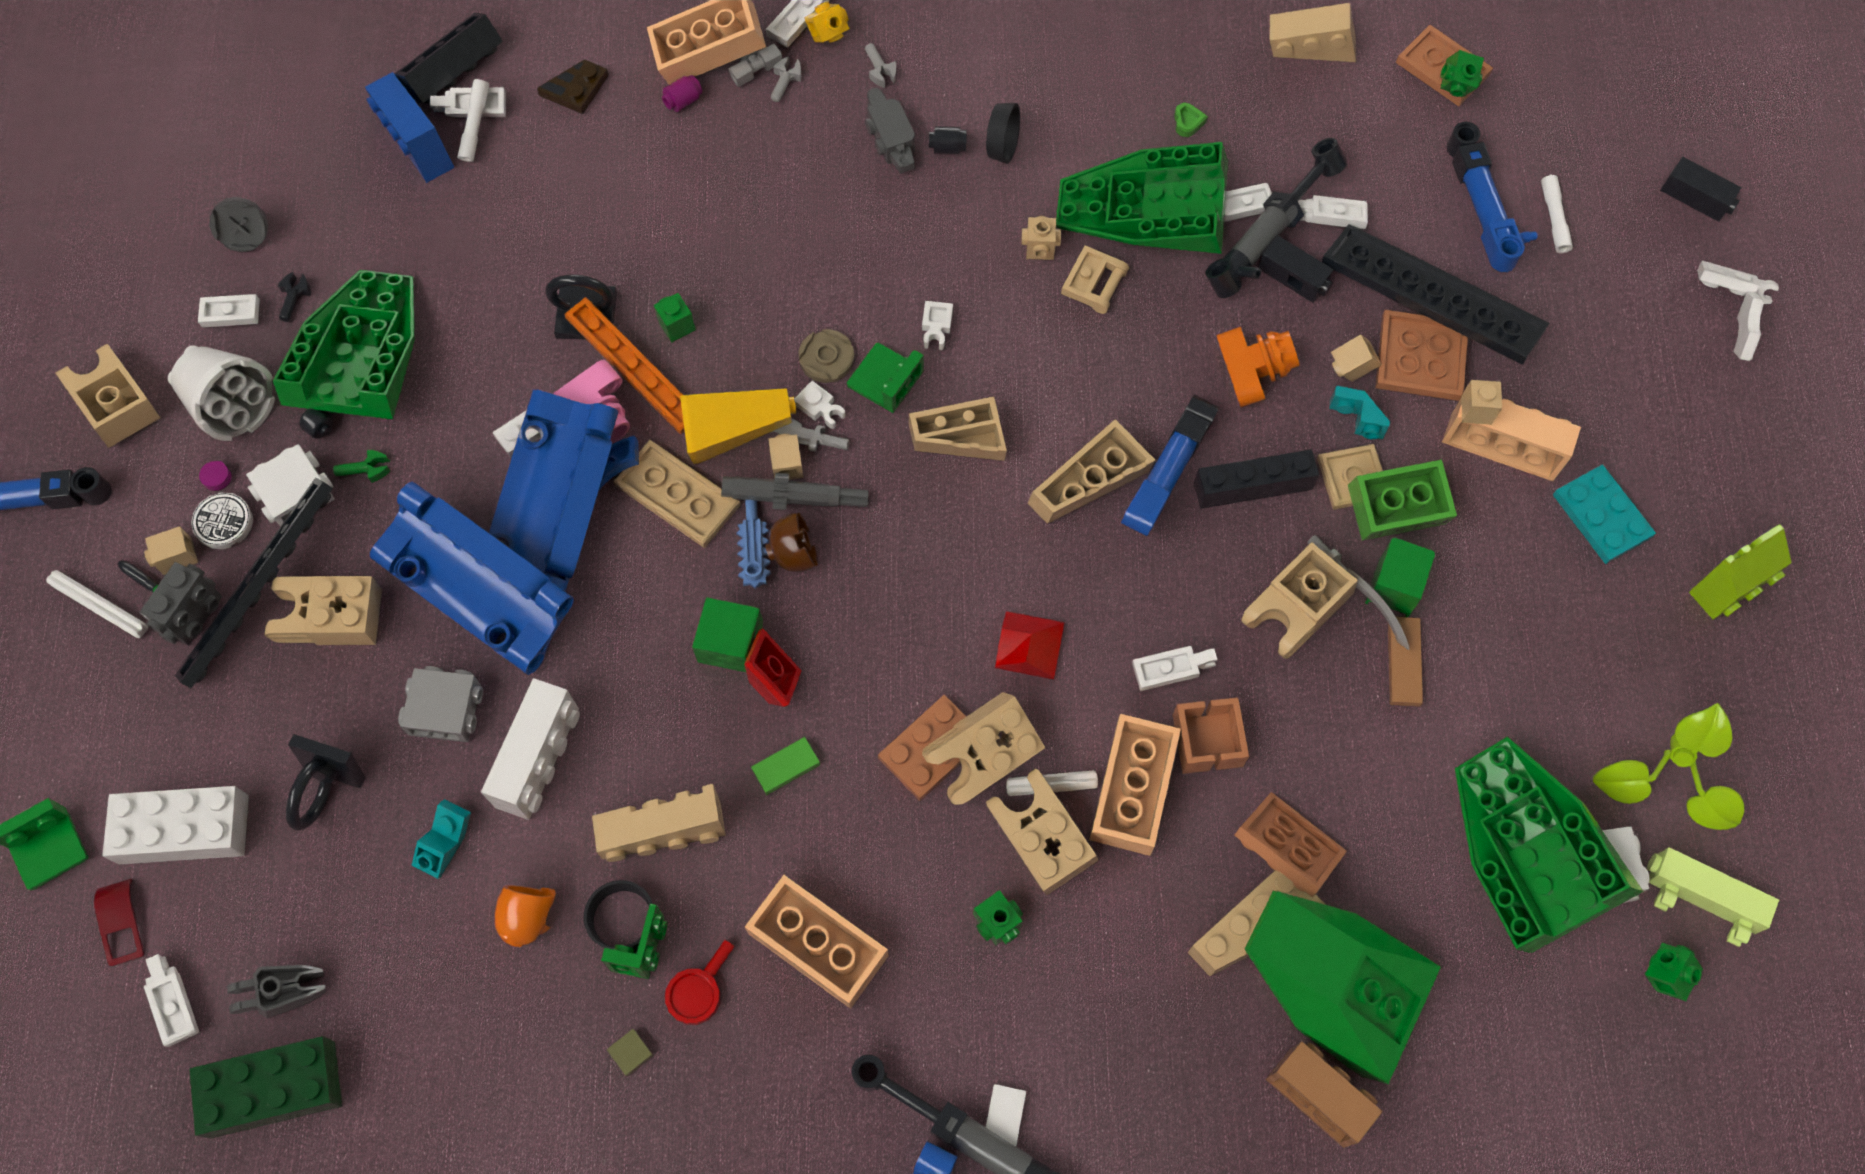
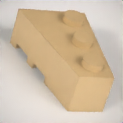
(960, 430)

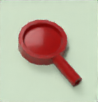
(694, 993)

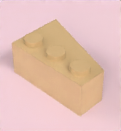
(1314, 34)

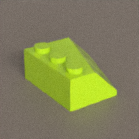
(1744, 574)

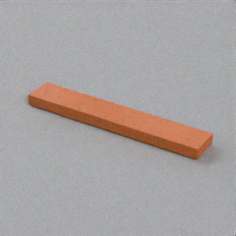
(628, 361)

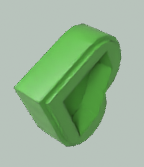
(1188, 119)

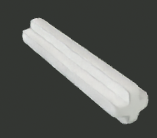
(1058, 782)

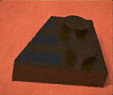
(575, 86)

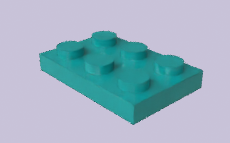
(1604, 514)

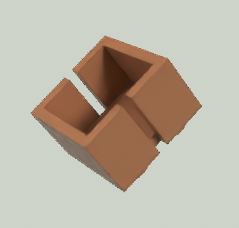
(1210, 738)

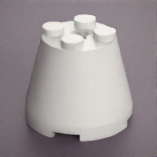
(222, 391)

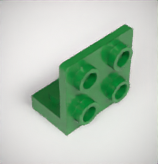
(886, 376)
(42, 843)
(626, 962)

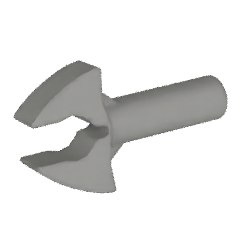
(880, 67)
(785, 77)

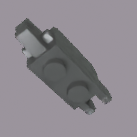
(891, 130)

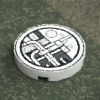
(222, 520)

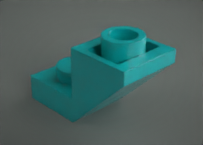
(1370, 420)
(440, 844)

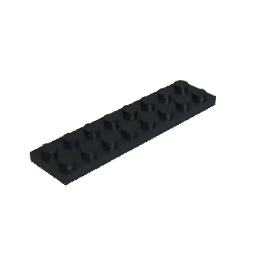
(1435, 294)

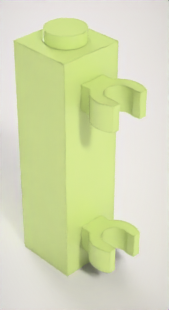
(1713, 891)

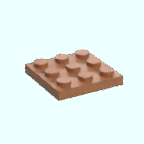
(1420, 356)
(1290, 844)

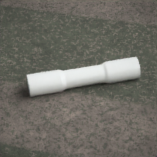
(476, 105)
(1553, 199)

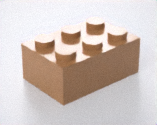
(1325, 1094)

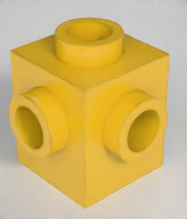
(827, 22)

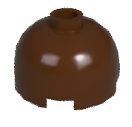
(791, 544)

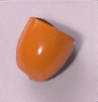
(522, 913)

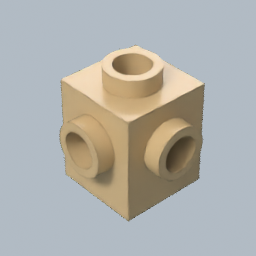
(1041, 238)

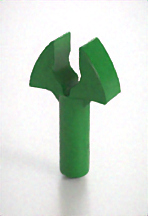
(365, 466)

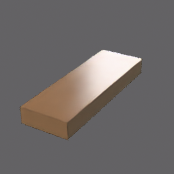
(1405, 665)

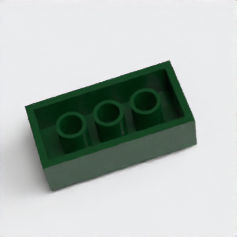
(265, 1087)

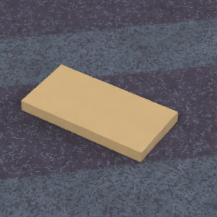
(677, 494)

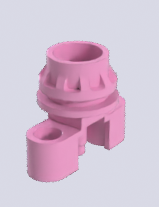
(596, 386)

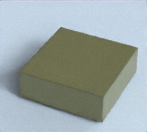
(630, 1052)

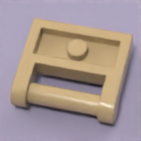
(1086, 275)

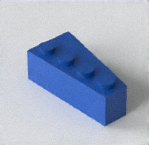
(409, 126)

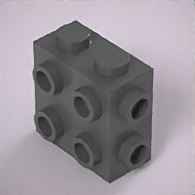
(181, 604)

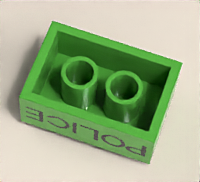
(1402, 500)

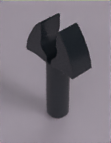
(292, 295)

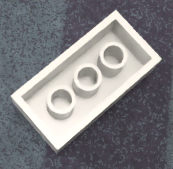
(531, 749)
(176, 825)

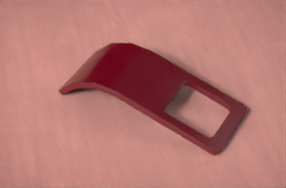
(116, 913)

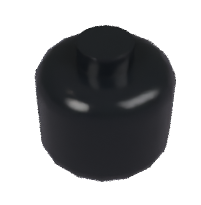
(316, 423)

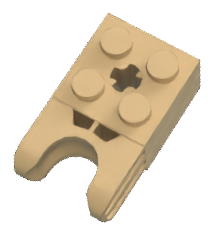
(109, 398)
(1297, 605)
(327, 610)
(976, 746)
(1040, 826)

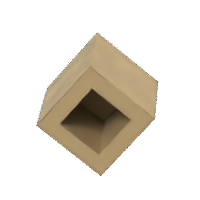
(1355, 358)
(1481, 402)
(786, 455)
(168, 548)

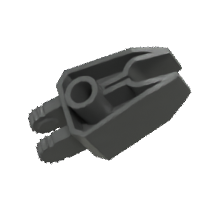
(277, 989)

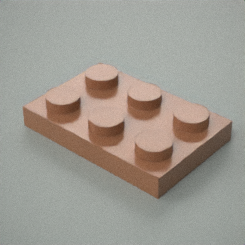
(1428, 56)
(905, 755)

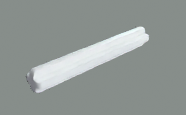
(97, 604)

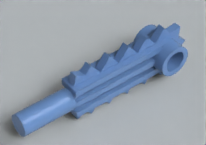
(753, 549)

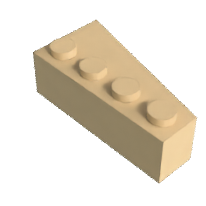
(1228, 938)

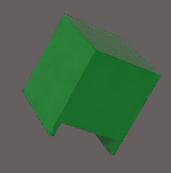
(1402, 575)
(726, 634)

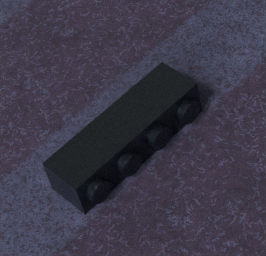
(449, 57)
(1256, 479)

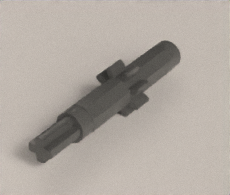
(784, 491)

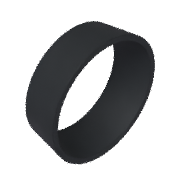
(1003, 132)
(599, 895)

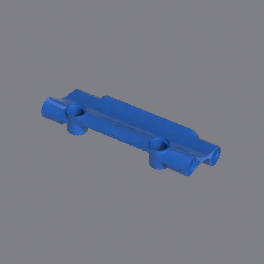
(554, 482)
(472, 577)

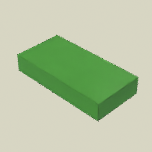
(785, 765)

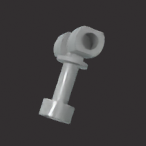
(743, 71)

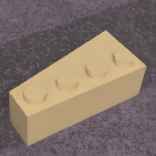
(1095, 470)
(659, 825)

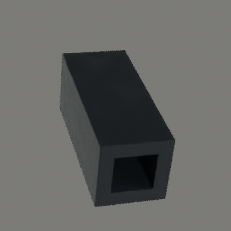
(1702, 189)
(1296, 269)

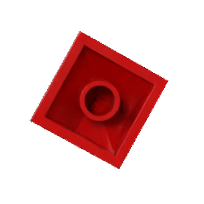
(1029, 645)
(771, 670)

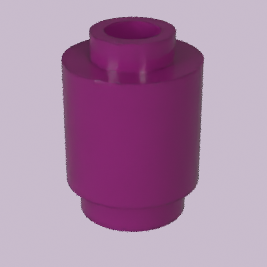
(681, 93)

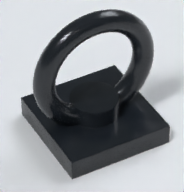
(572, 290)
(325, 765)

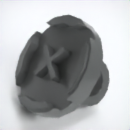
(238, 224)

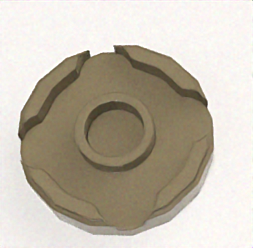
(826, 356)

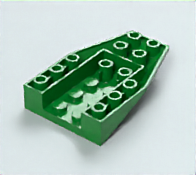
(1151, 198)
(353, 349)
(1536, 848)
(1342, 981)

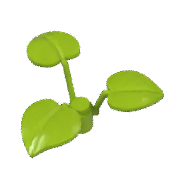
(1702, 731)

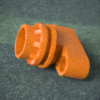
(1249, 363)

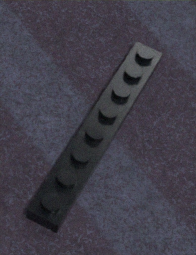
(248, 591)

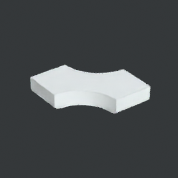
(1749, 326)

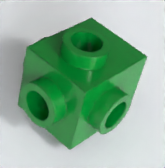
(1461, 73)
(994, 908)
(1674, 971)

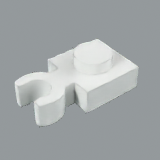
(936, 321)
(817, 402)

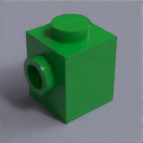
(674, 317)

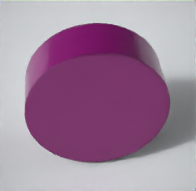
(215, 475)

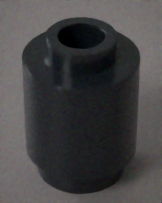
(948, 140)

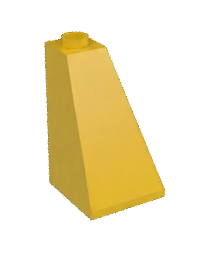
(730, 419)

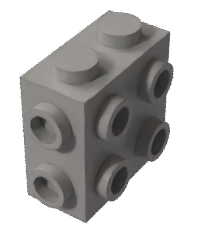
(441, 704)

